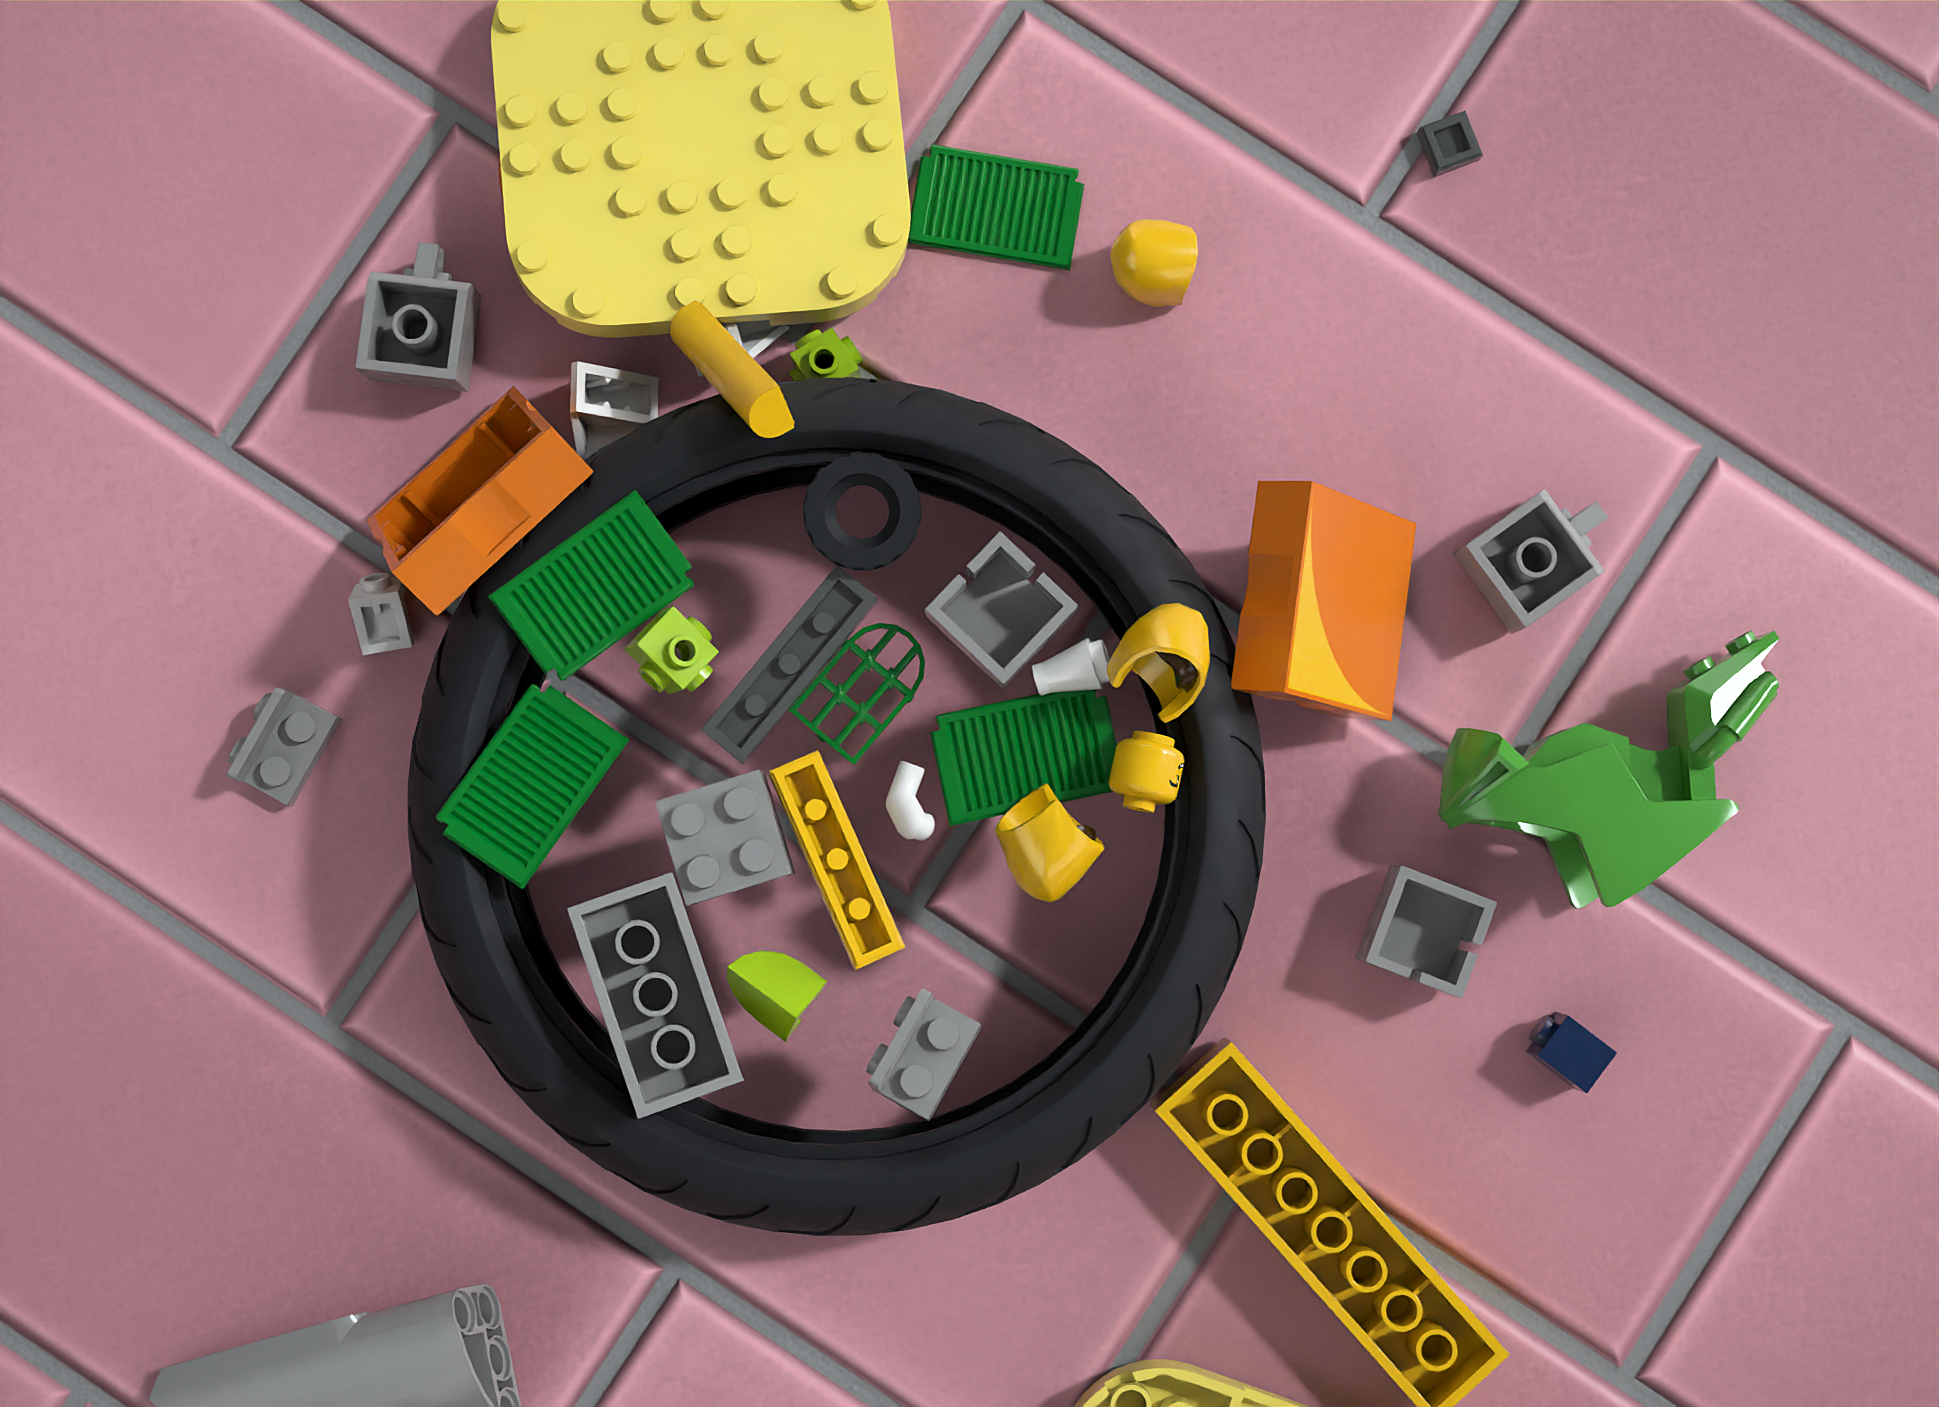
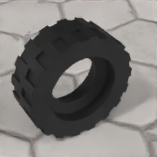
(872, 471)

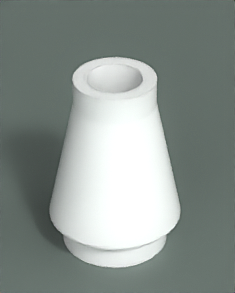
(1073, 669)

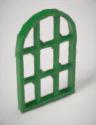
(839, 691)

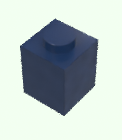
(1569, 1051)

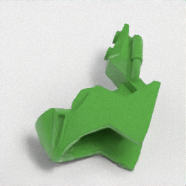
(1608, 806)

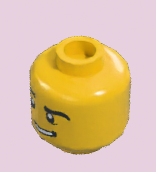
(1146, 771)

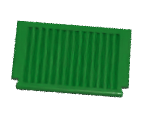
(996, 207)
(594, 587)
(1011, 747)
(530, 783)

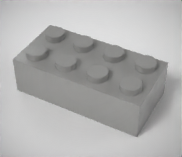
(655, 995)

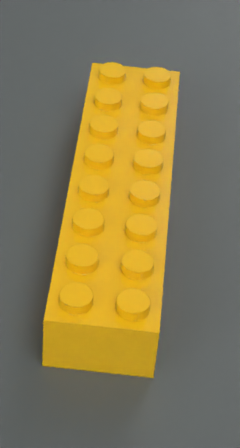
(1329, 1228)

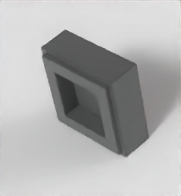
(1449, 143)

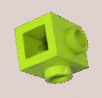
(818, 346)
(673, 652)

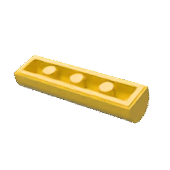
(731, 370)
(836, 859)

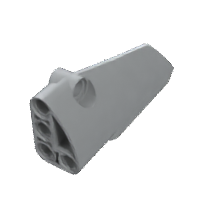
(409, 1355)

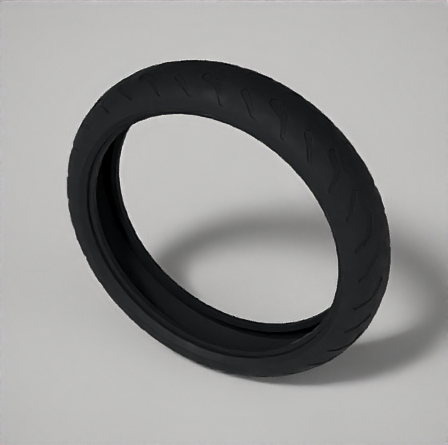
(916, 1171)

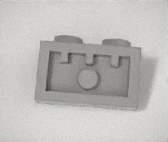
(282, 745)
(922, 1054)

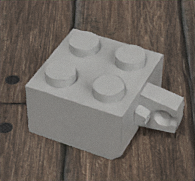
(419, 325)
(1532, 559)

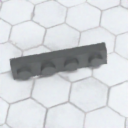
(790, 664)

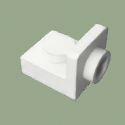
(380, 614)

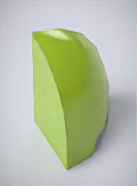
(774, 989)

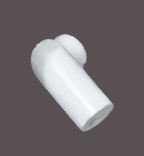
(904, 806)

